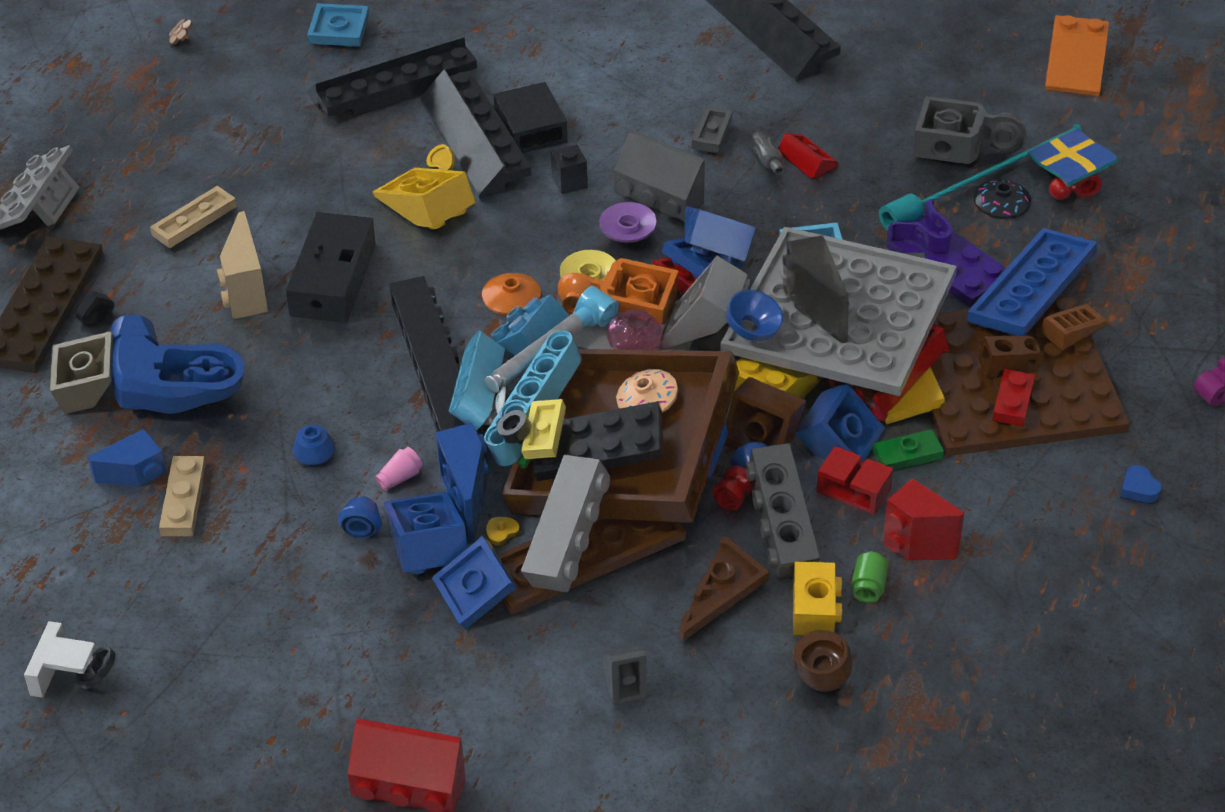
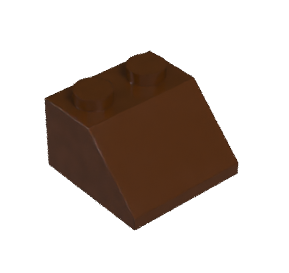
(762, 415)

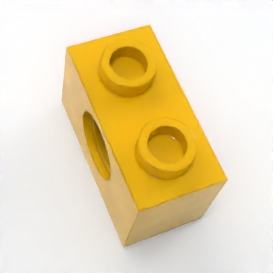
(815, 597)

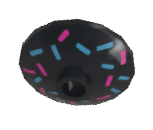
(1002, 199)

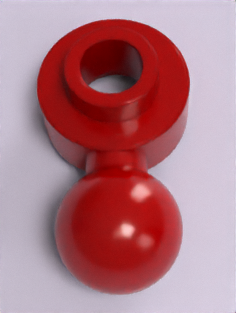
(1083, 188)

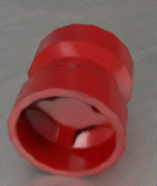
(733, 488)

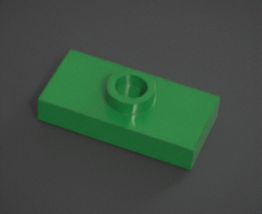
(908, 450)

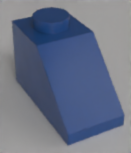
(128, 461)

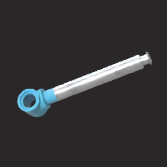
(591, 309)

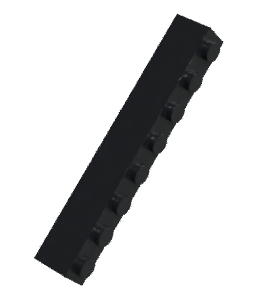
(428, 348)

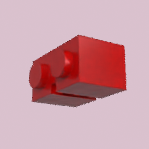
(854, 481)

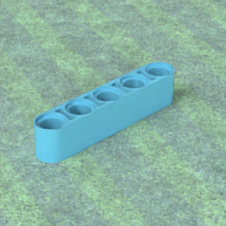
(541, 381)
(471, 397)

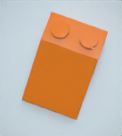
(1077, 55)

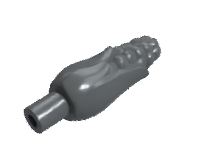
(768, 153)

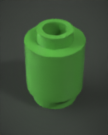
(869, 577)

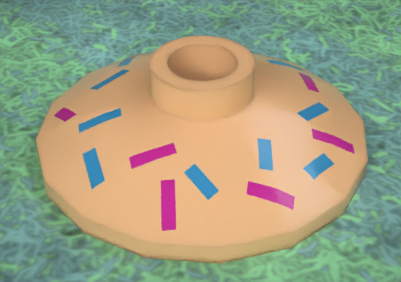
(648, 387)

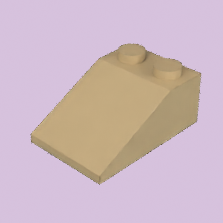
(241, 272)

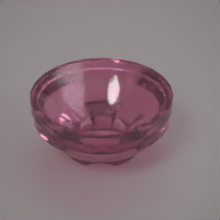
(625, 336)

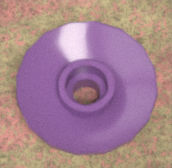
(628, 222)

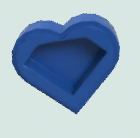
(1140, 485)

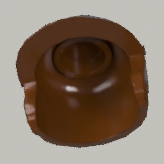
(823, 660)

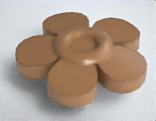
(180, 31)

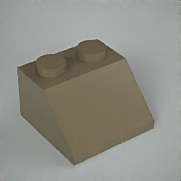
(81, 371)

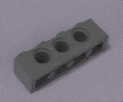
(778, 465)

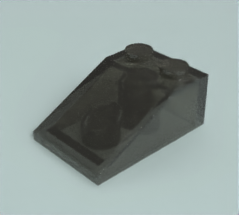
(816, 285)

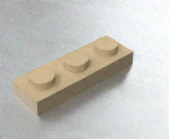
(193, 216)
(182, 496)

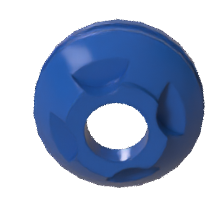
(757, 308)

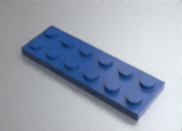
(1032, 282)

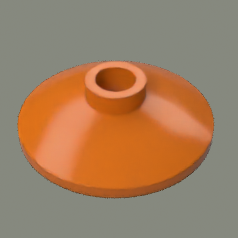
(509, 291)

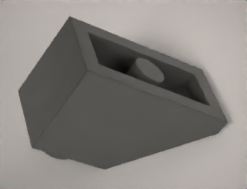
(625, 673)

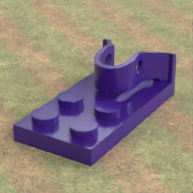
(940, 243)

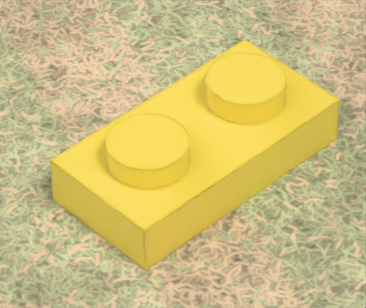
(546, 429)

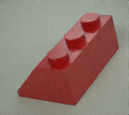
(406, 766)

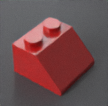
(922, 524)

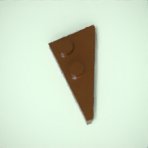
(728, 580)

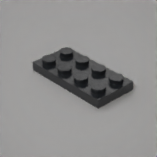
(610, 436)

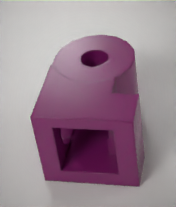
(1211, 384)

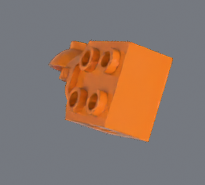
(631, 284)

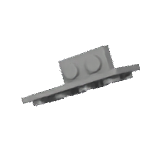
(40, 187)

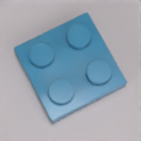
(338, 25)

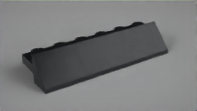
(781, 33)
(391, 80)
(474, 133)

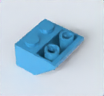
(528, 324)

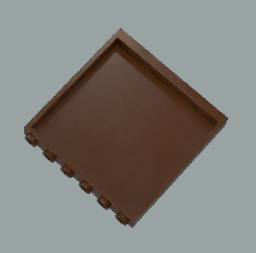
(691, 428)

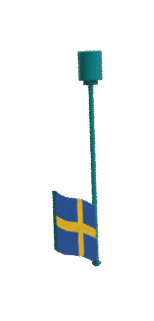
(1067, 156)

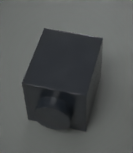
(569, 169)

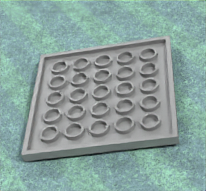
(889, 316)

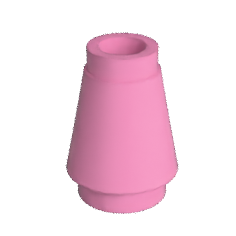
(399, 468)

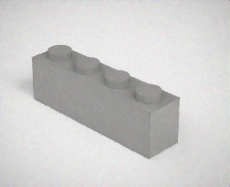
(566, 523)

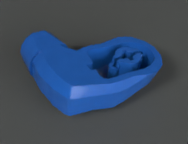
(170, 375)

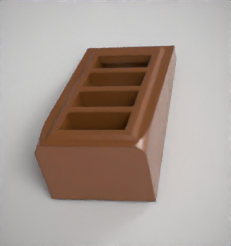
(1062, 337)

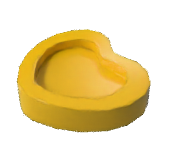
(441, 157)
(501, 529)

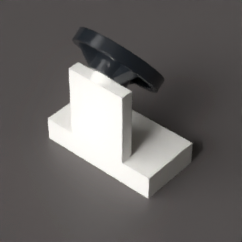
(65, 654)

